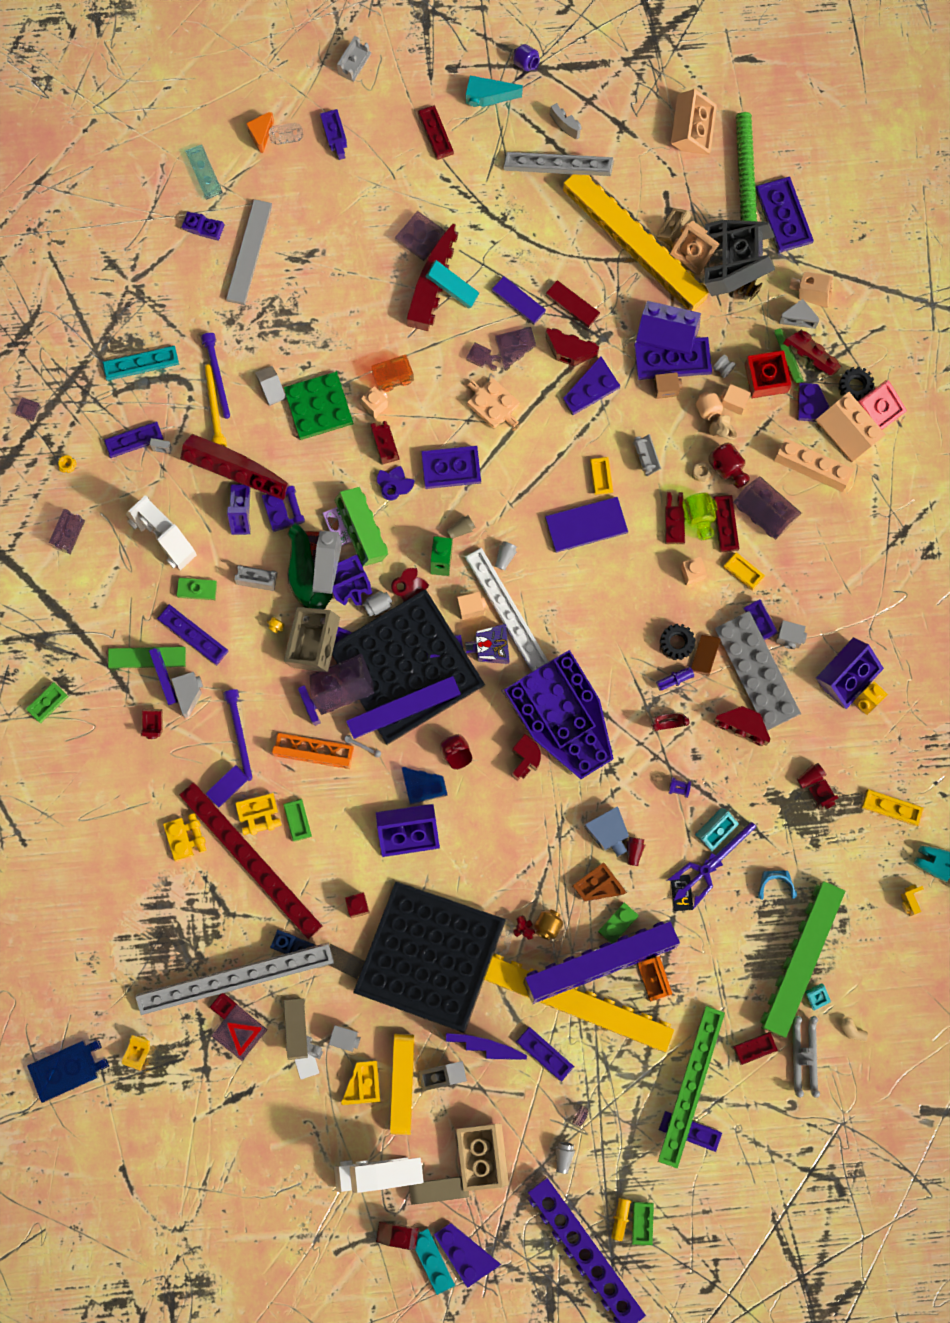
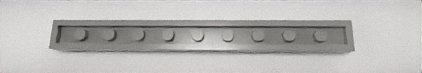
(234, 978)

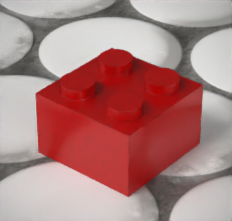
(767, 374)

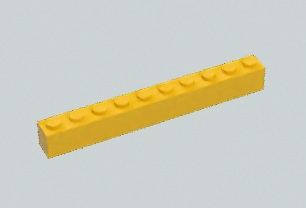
(636, 241)
(587, 1007)

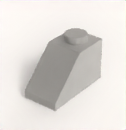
(187, 691)
(442, 1076)

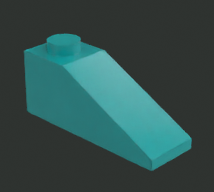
(488, 92)

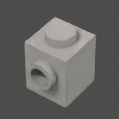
(791, 635)

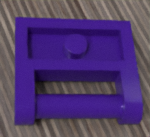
(277, 511)

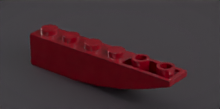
(426, 292)
(232, 466)

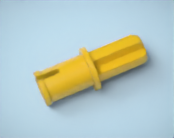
(620, 1219)

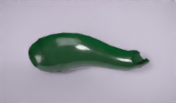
(302, 571)

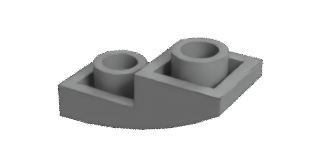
(567, 124)

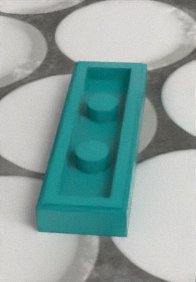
(452, 284)

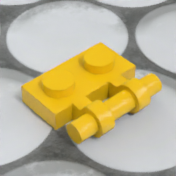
(256, 808)
(179, 840)

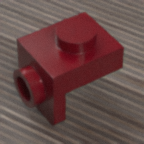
(152, 723)

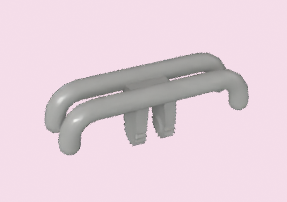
(805, 1056)

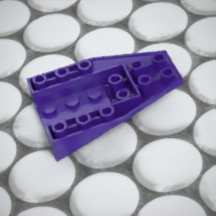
(563, 714)

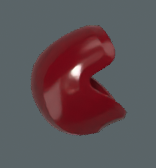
(456, 751)

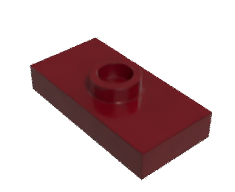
(755, 1048)

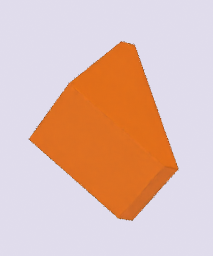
(259, 130)

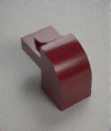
(530, 754)

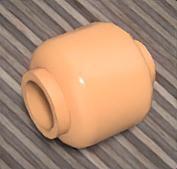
(709, 406)

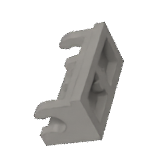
(353, 59)
(256, 578)

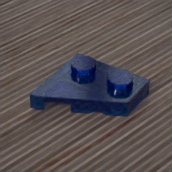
(423, 786)

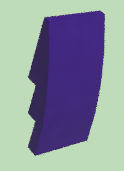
(493, 1049)

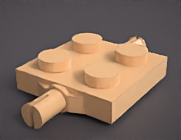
(493, 403)

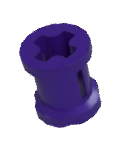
(686, 785)

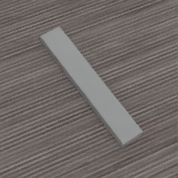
(558, 164)
(249, 252)

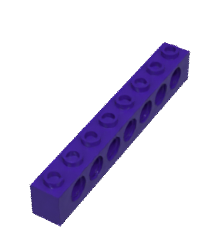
(544, 1189)

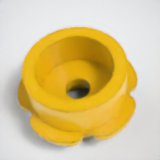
(62, 464)
(275, 625)

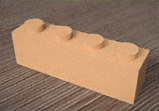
(814, 465)

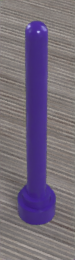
(209, 341)
(231, 697)

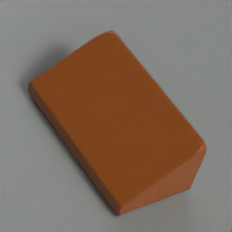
(705, 654)

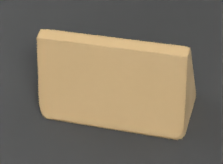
(673, 225)

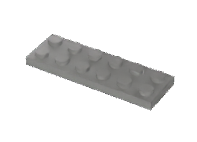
(757, 670)

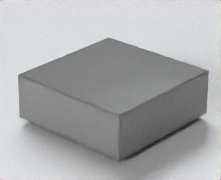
(161, 446)

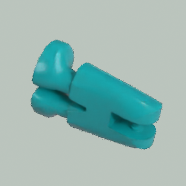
(937, 865)

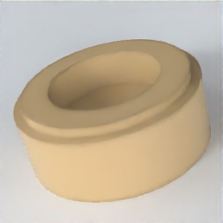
(701, 472)

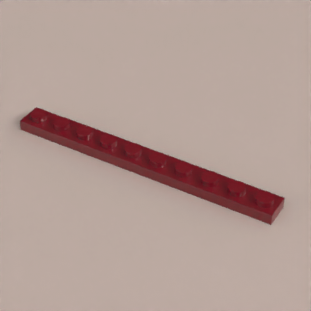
(251, 860)

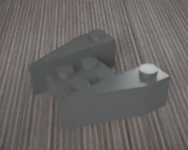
(741, 254)

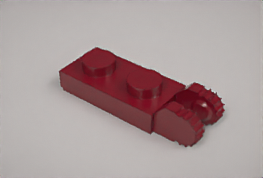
(674, 520)

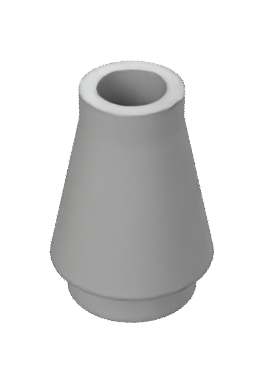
(505, 555)
(564, 1156)

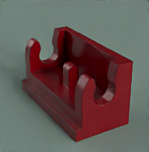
(384, 443)

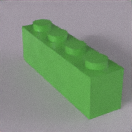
(361, 526)

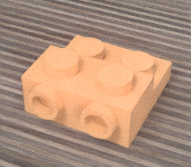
(694, 247)

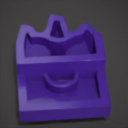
(350, 581)

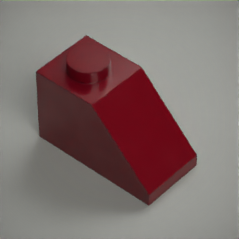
(397, 1235)

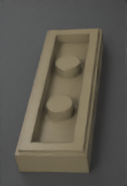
(295, 1029)

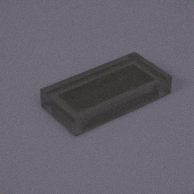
(346, 962)

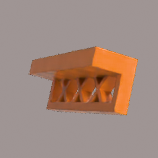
(310, 756)

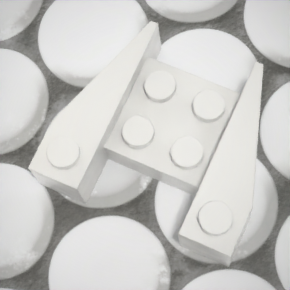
(174, 544)
(377, 1175)

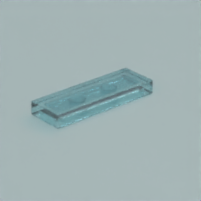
(204, 171)

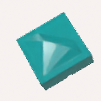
(817, 997)

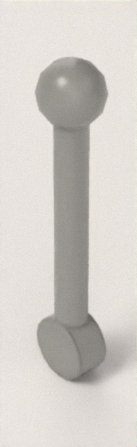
(348, 739)

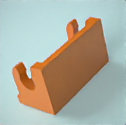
(655, 978)

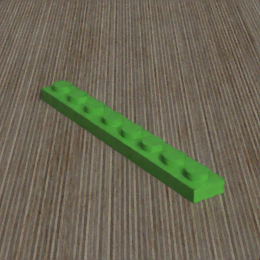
(691, 1087)

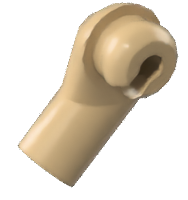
(851, 1031)

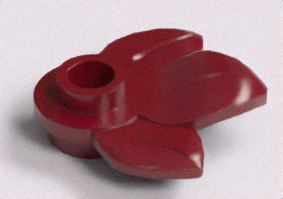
(411, 582)

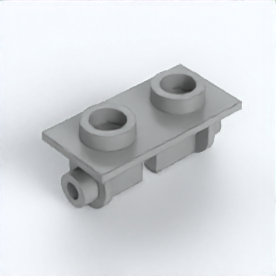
(647, 454)

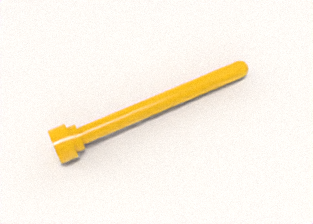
(217, 437)

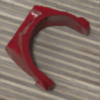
(681, 720)

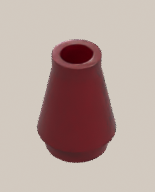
(812, 775)
(635, 848)

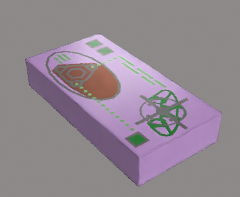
(336, 524)

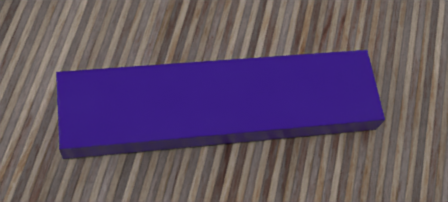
(192, 634)

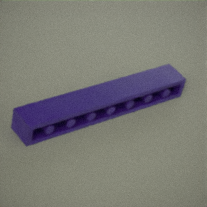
(601, 962)

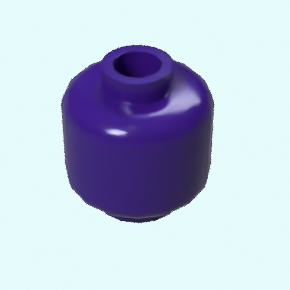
(526, 57)

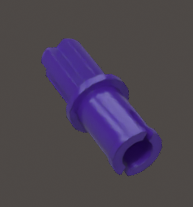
(675, 678)

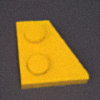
(363, 1084)

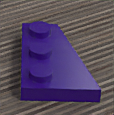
(592, 387)
(465, 1255)

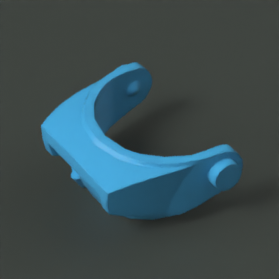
(769, 875)

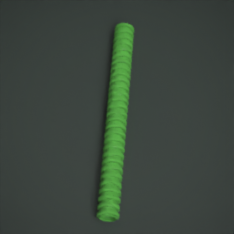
(746, 166)

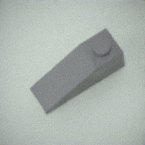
(326, 561)

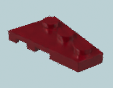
(808, 347)

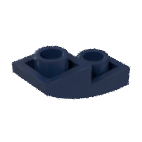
(288, 943)

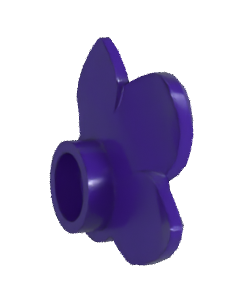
(396, 481)

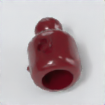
(729, 464)

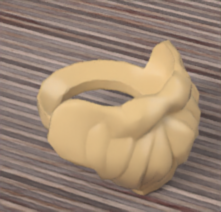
(722, 427)

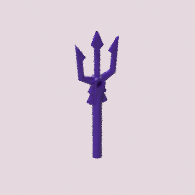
(709, 866)

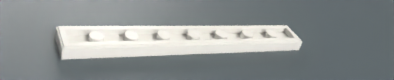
(506, 609)

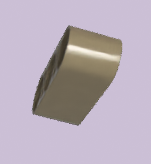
(437, 1190)

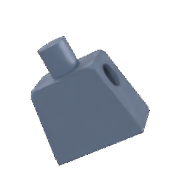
(609, 831)

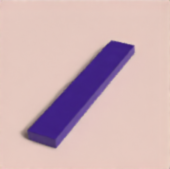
(403, 707)

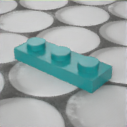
(433, 1262)

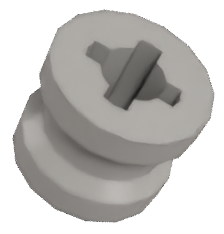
(724, 366)

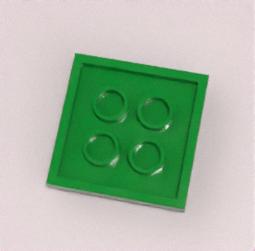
(318, 405)

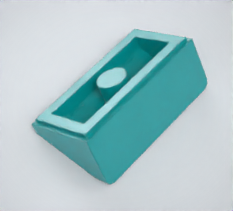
(717, 829)

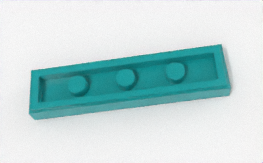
(140, 363)

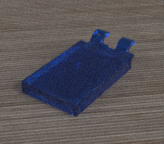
(66, 1070)

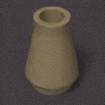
(461, 527)

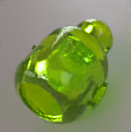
(700, 513)

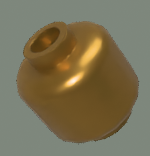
(548, 924)

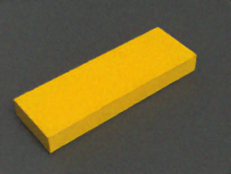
(892, 807)

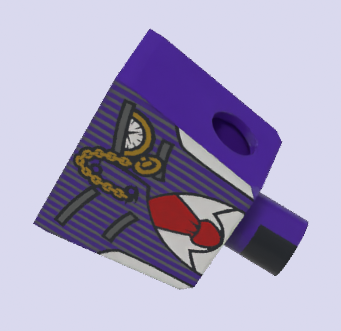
(490, 645)

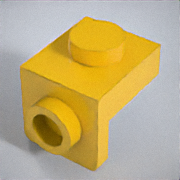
(870, 698)
(910, 903)
(136, 1052)

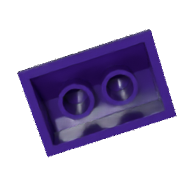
(668, 327)
(850, 672)
(407, 830)

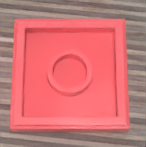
(883, 404)

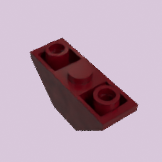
(570, 348)
(744, 724)

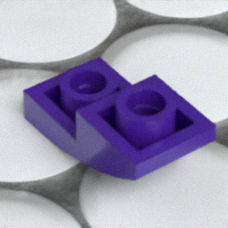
(202, 226)
(227, 786)

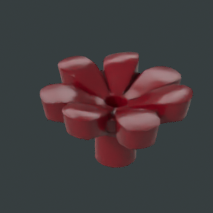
(524, 928)

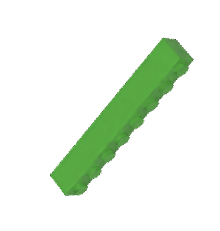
(802, 959)

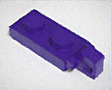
(334, 132)

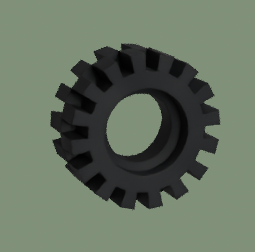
(856, 374)
(682, 631)

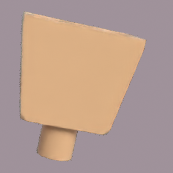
(814, 288)

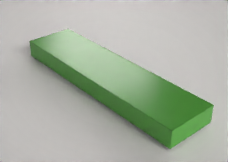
(142, 659)

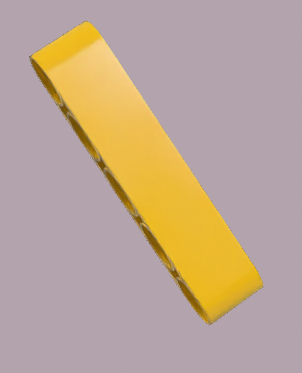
(402, 1084)

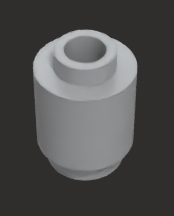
(377, 603)

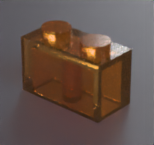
(392, 373)

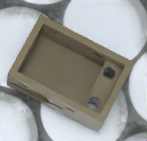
(312, 639)

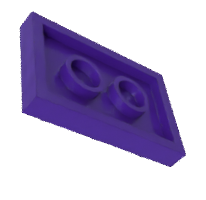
(451, 467)

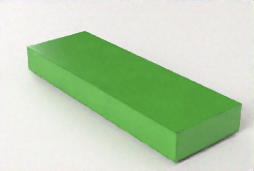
(791, 361)

